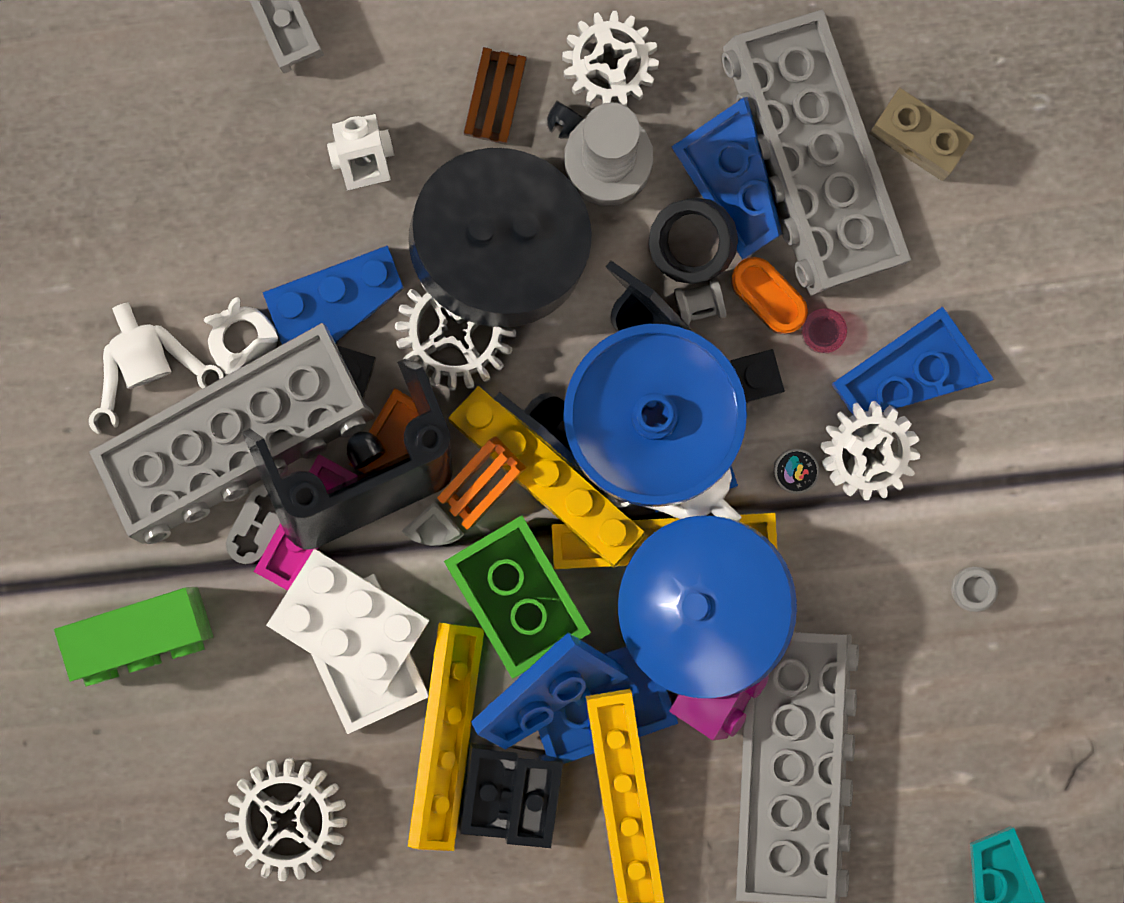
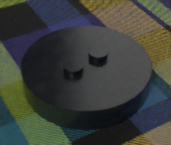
(499, 237)

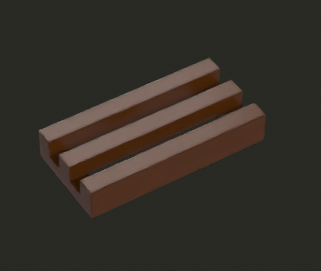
(503, 60)

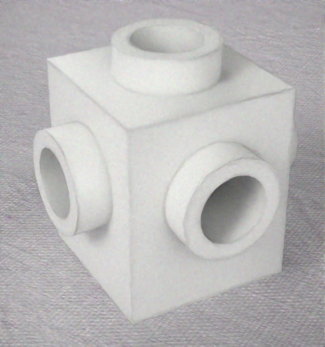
(361, 151)

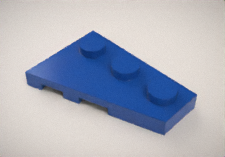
(730, 171)
(335, 296)
(915, 367)
(555, 680)

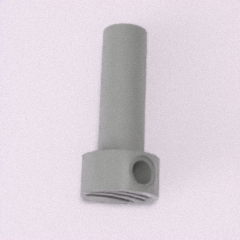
(609, 156)

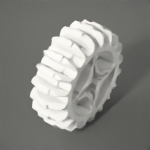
(421, 351)
(271, 805)

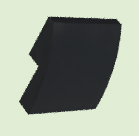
(511, 795)

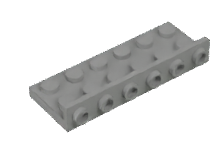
(816, 152)
(196, 450)
(797, 776)

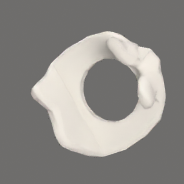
(266, 340)

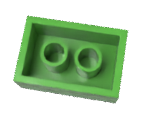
(516, 595)
(134, 636)

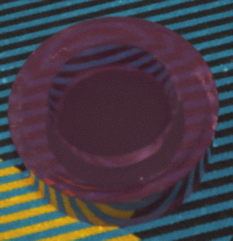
(824, 331)

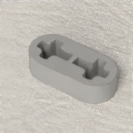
(245, 523)

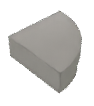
(433, 528)

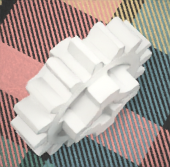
(630, 54)
(877, 435)

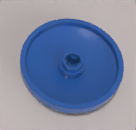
(655, 415)
(707, 607)

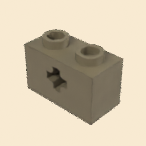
(921, 134)

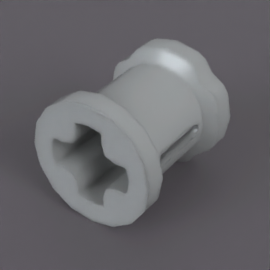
(700, 302)

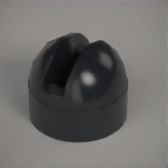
(565, 117)
(364, 449)

